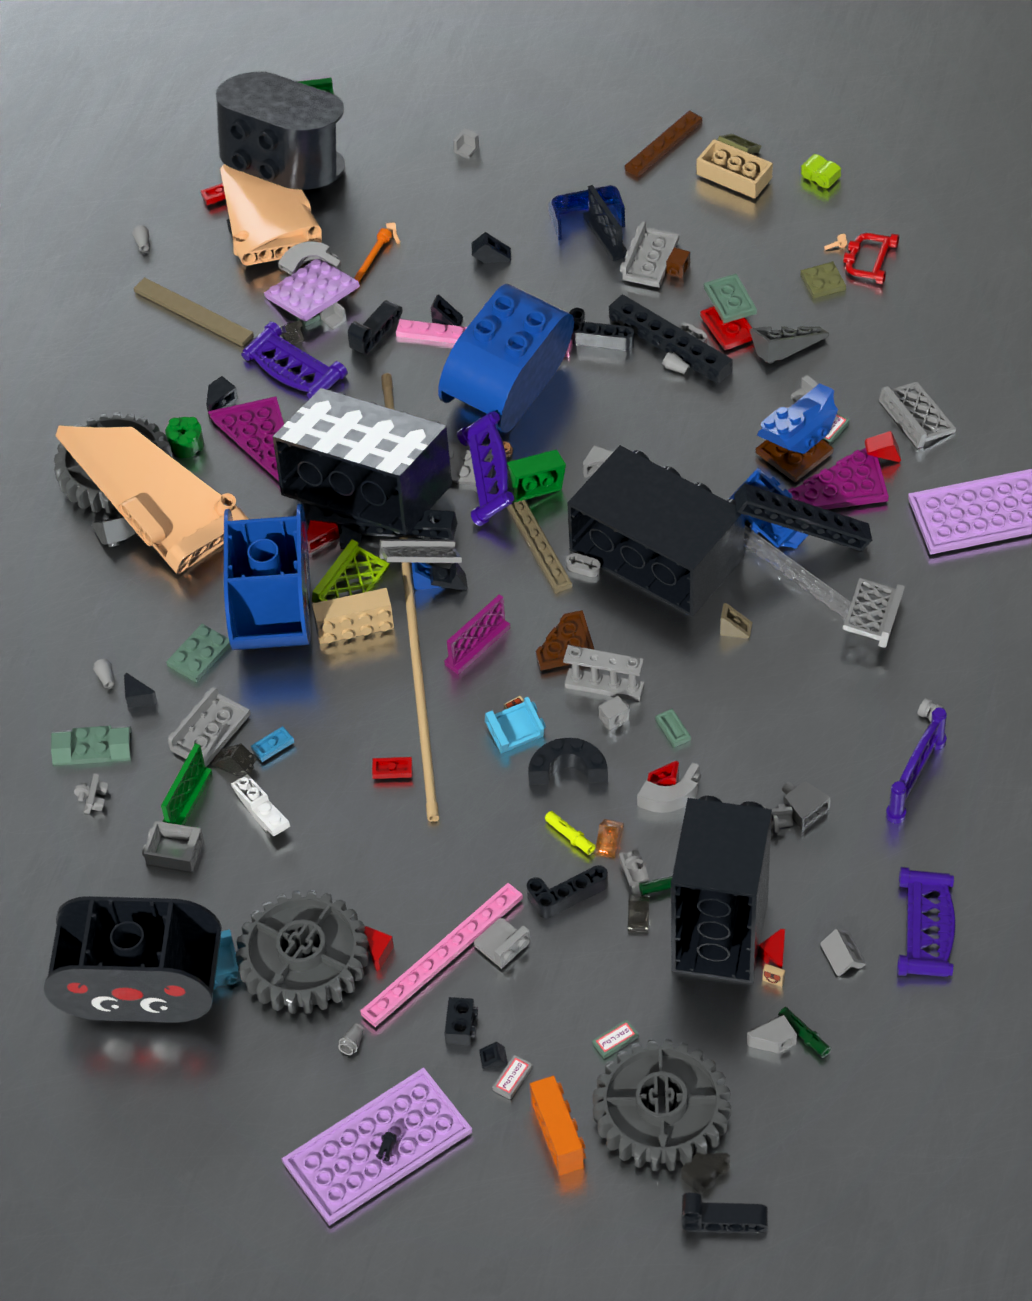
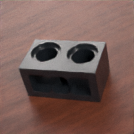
(458, 1021)

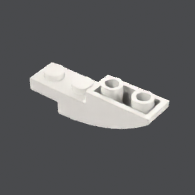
(259, 805)

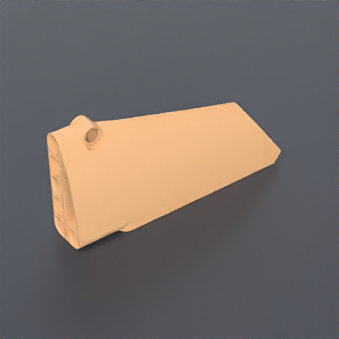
(266, 217)
(152, 492)

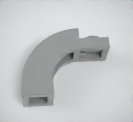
(306, 252)
(670, 798)

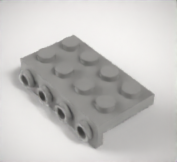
(648, 255)
(461, 463)
(209, 725)

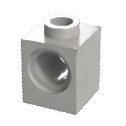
(614, 712)

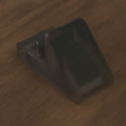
(292, 333)
(638, 913)

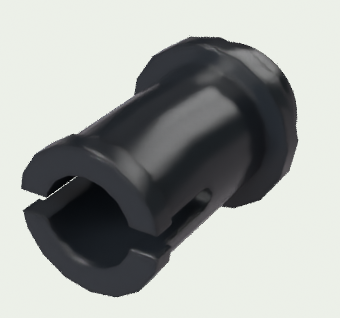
(387, 1145)

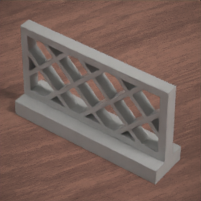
(905, 417)
(419, 551)
(886, 614)

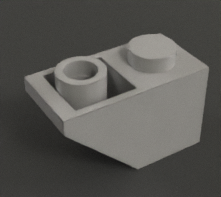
(773, 1036)

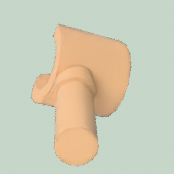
(392, 228)
(841, 242)

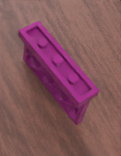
(478, 636)

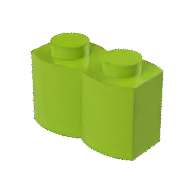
(821, 171)

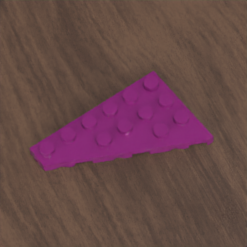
(253, 428)
(850, 482)

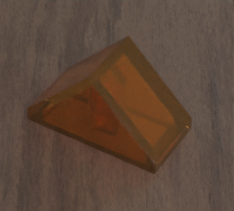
(608, 837)

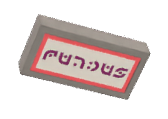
(512, 1077)

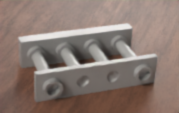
(601, 683)

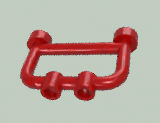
(854, 247)

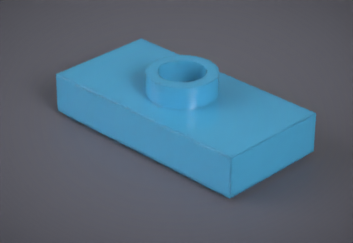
(272, 744)

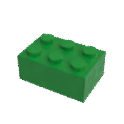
(536, 475)

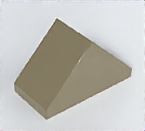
(734, 623)

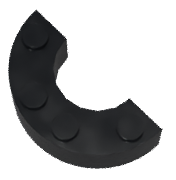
(567, 753)

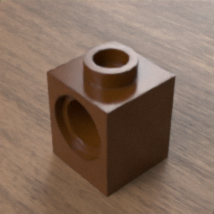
(678, 262)

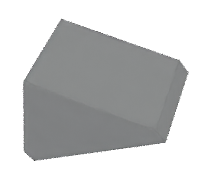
(594, 460)

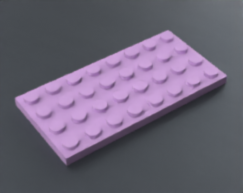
(974, 511)
(341, 1163)

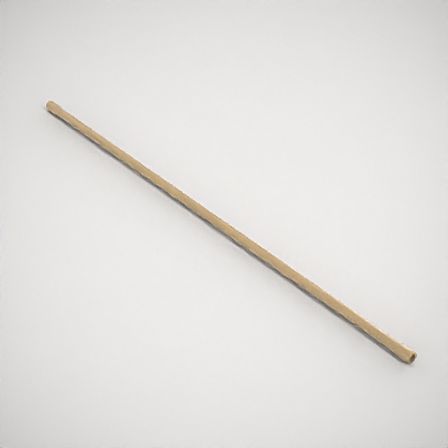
(431, 805)

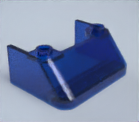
(579, 201)

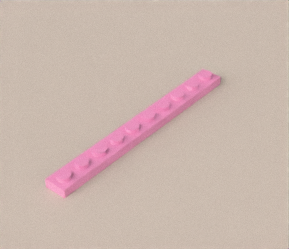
(435, 332)
(441, 955)

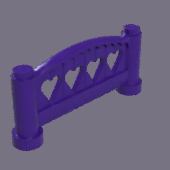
(269, 340)
(474, 436)
(932, 739)
(917, 960)

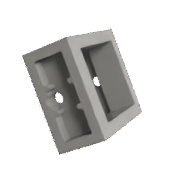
(175, 831)

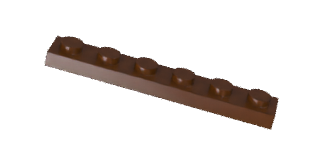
(663, 143)

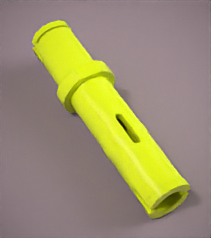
(576, 837)

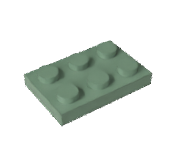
(730, 298)
(199, 653)

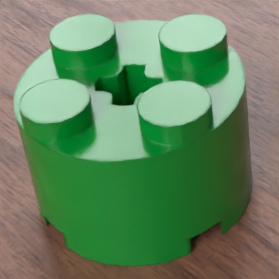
(184, 436)

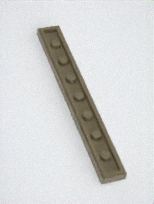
(193, 312)
(539, 546)

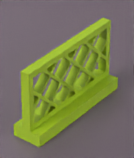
(339, 567)

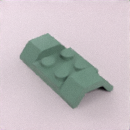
(91, 745)

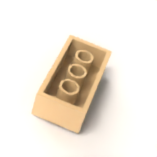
(734, 168)
(353, 616)

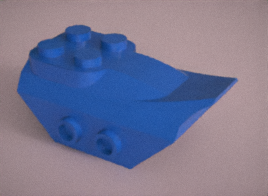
(803, 422)
(776, 534)

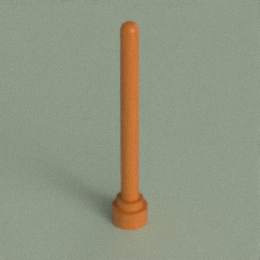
(383, 237)

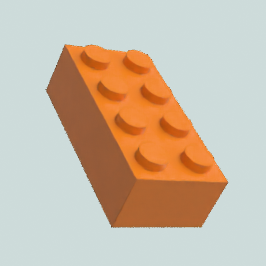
(557, 1125)

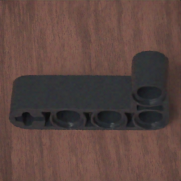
(600, 334)
(366, 336)
(593, 880)
(722, 1216)

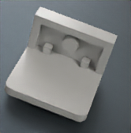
(502, 942)

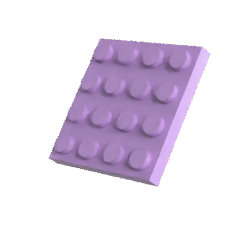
(311, 289)

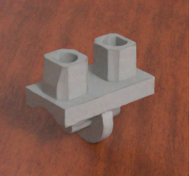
(92, 802)
(781, 817)
(634, 867)

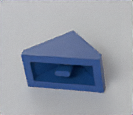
(421, 576)

